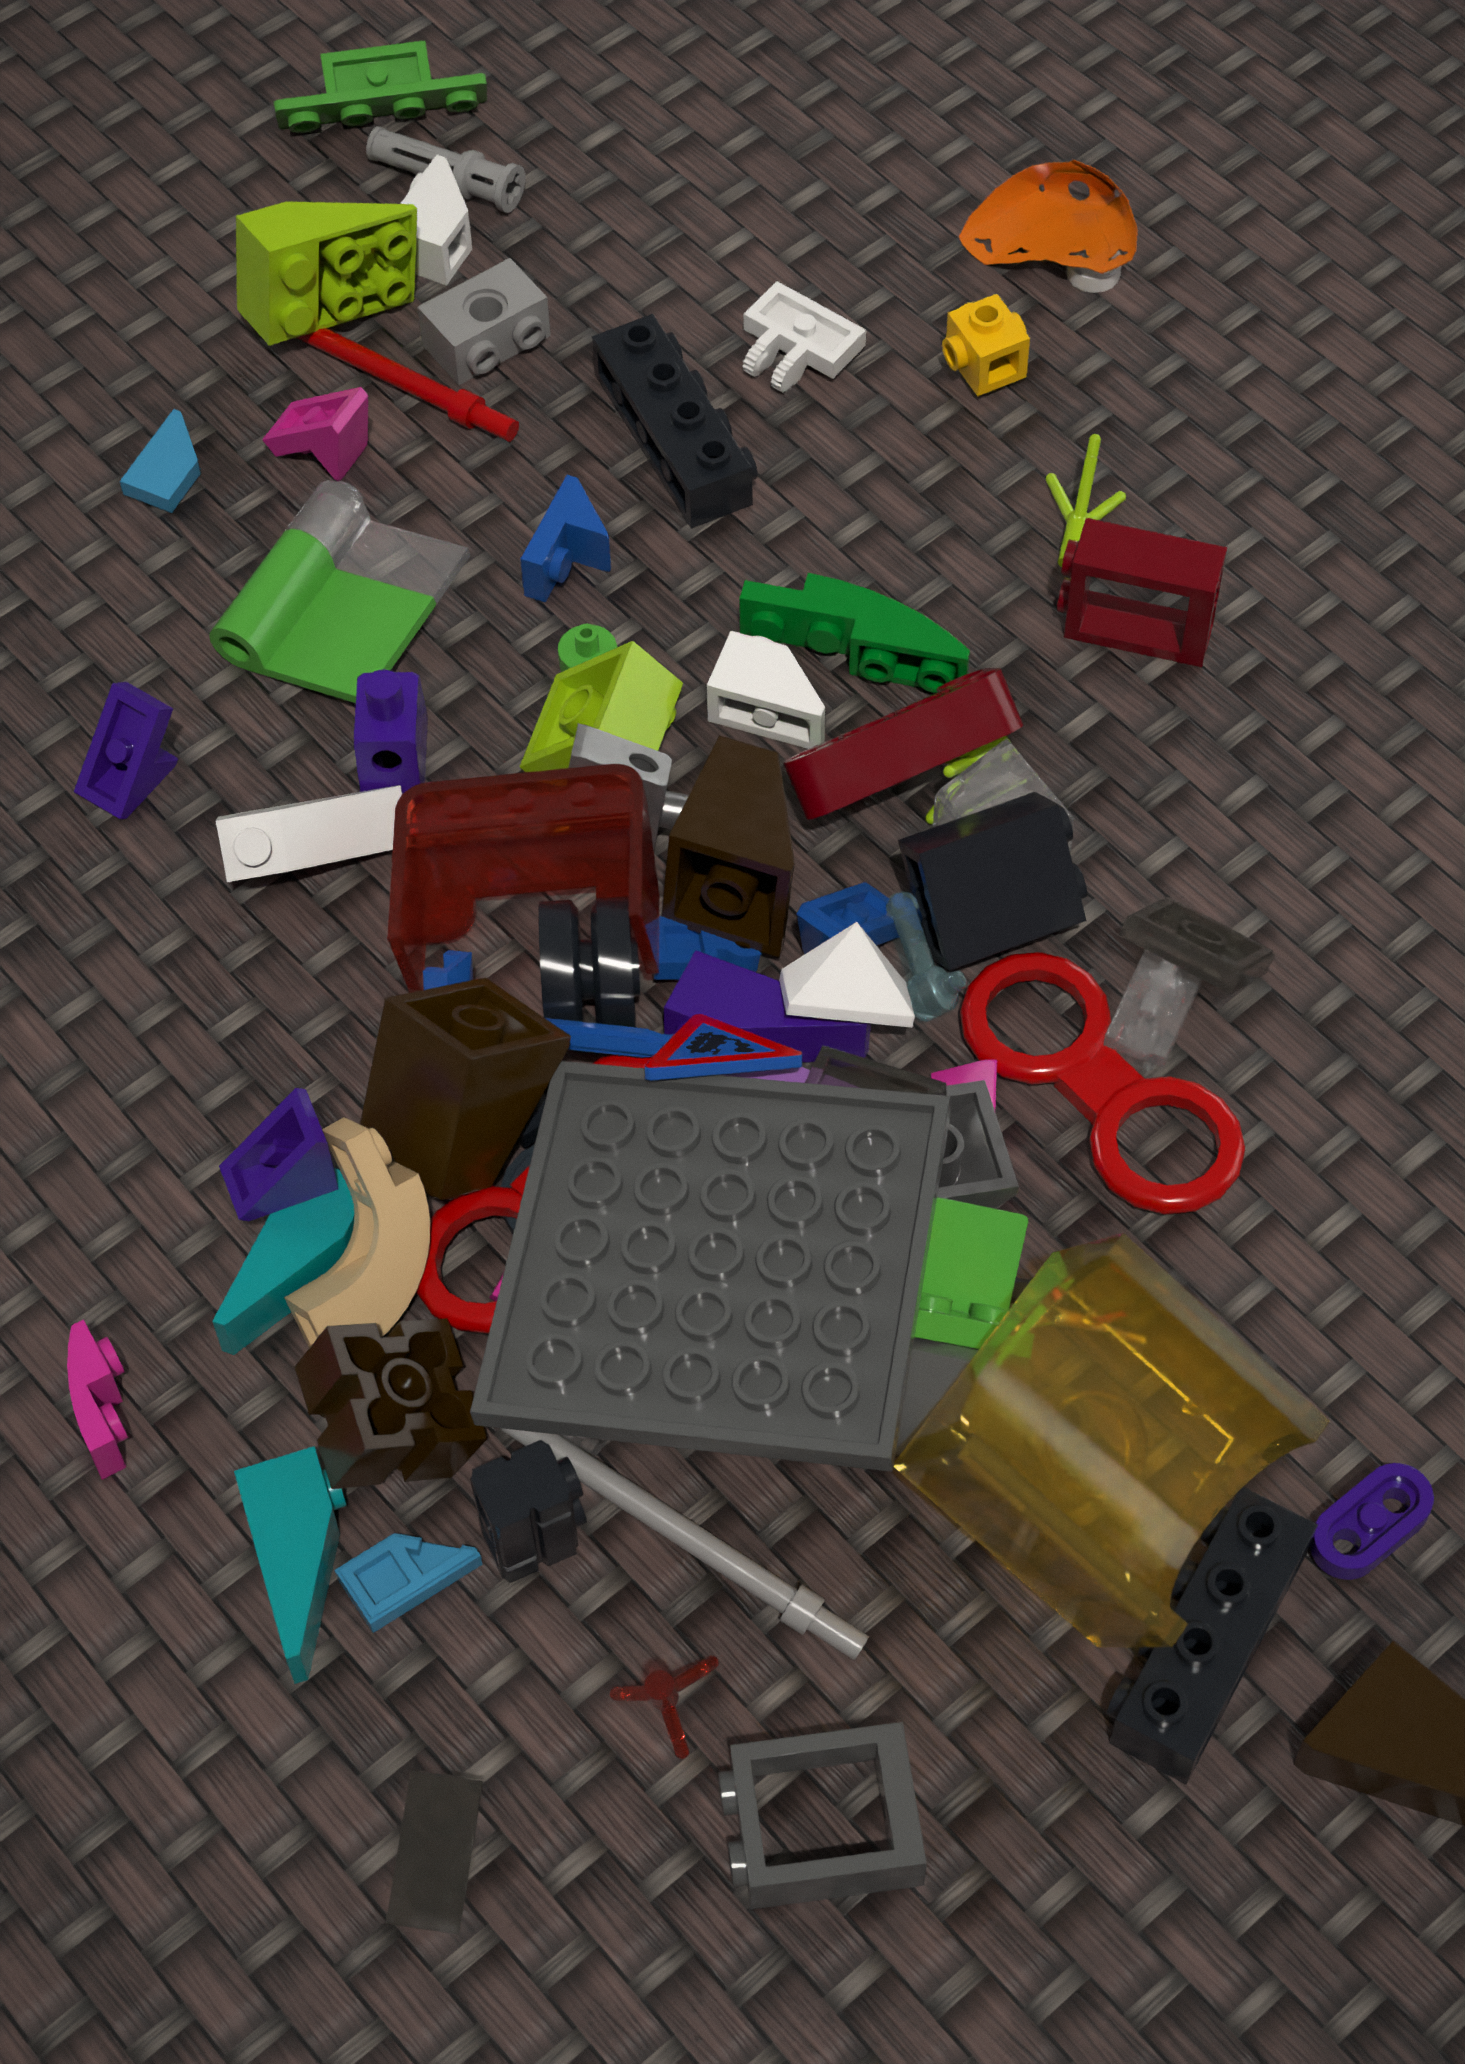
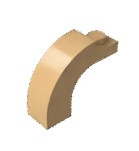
(387, 1242)

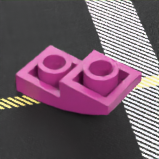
(94, 1394)

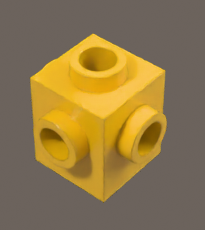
(986, 344)

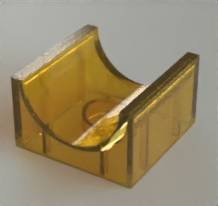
(1104, 1438)

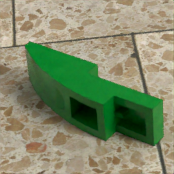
(839, 617)

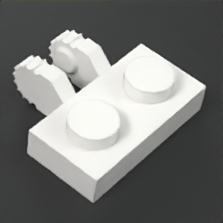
(803, 331)

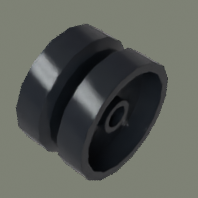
(588, 968)

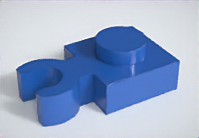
(679, 944)

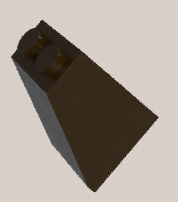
(733, 850)
(458, 1081)

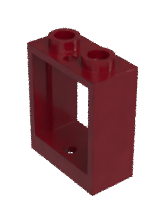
(1148, 562)

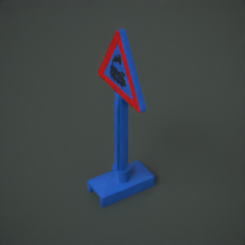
(697, 1049)

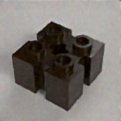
(389, 1402)

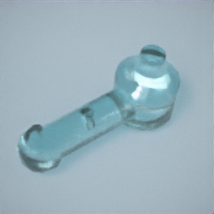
(931, 987)

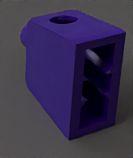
(394, 719)

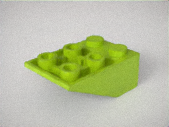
(322, 264)

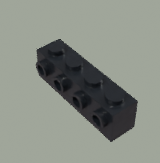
(674, 420)
(1228, 1609)

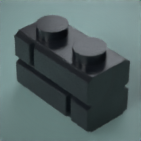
(528, 1509)

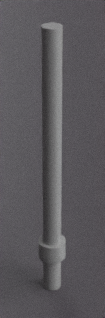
(799, 1608)

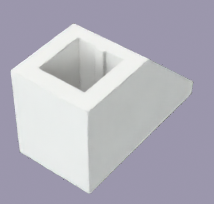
(442, 222)

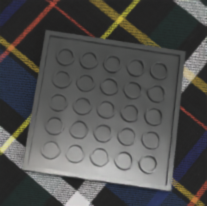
(717, 1266)

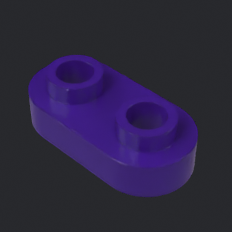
(1368, 1524)

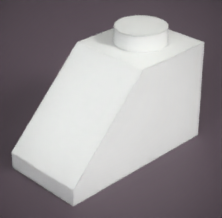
(764, 692)

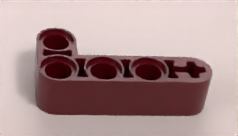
(904, 743)

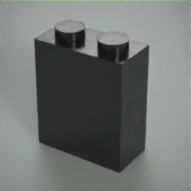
(994, 879)

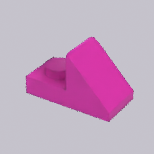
(326, 425)

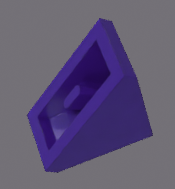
(280, 1161)

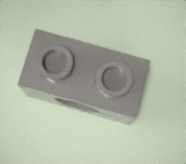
(484, 321)

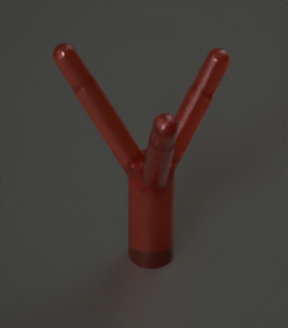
(664, 1695)

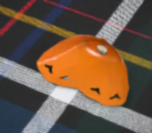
(1053, 221)

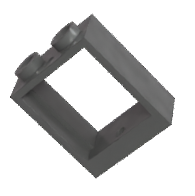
(836, 1877)

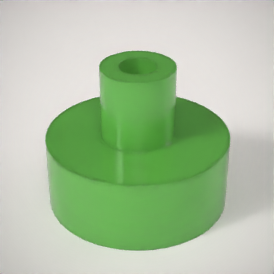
(583, 644)

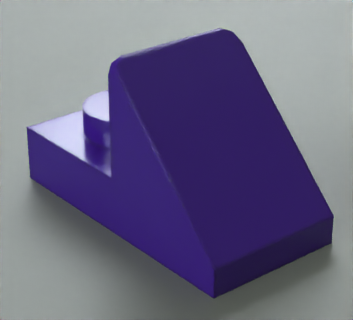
(126, 751)

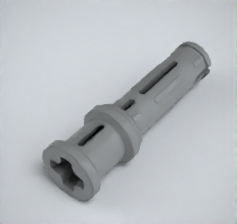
(468, 168)

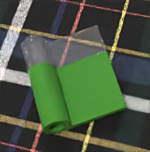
(335, 596)

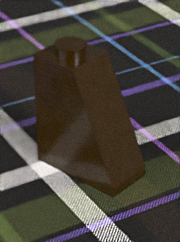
(1395, 1738)

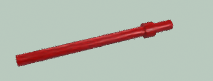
(461, 405)

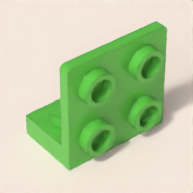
(969, 1272)

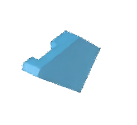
(164, 467)
(402, 1575)

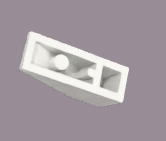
(307, 833)

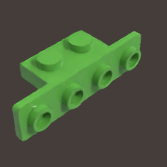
(376, 84)

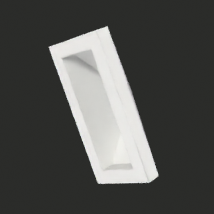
(847, 982)

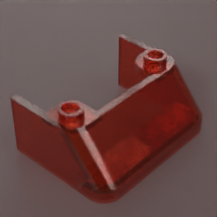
(513, 839)

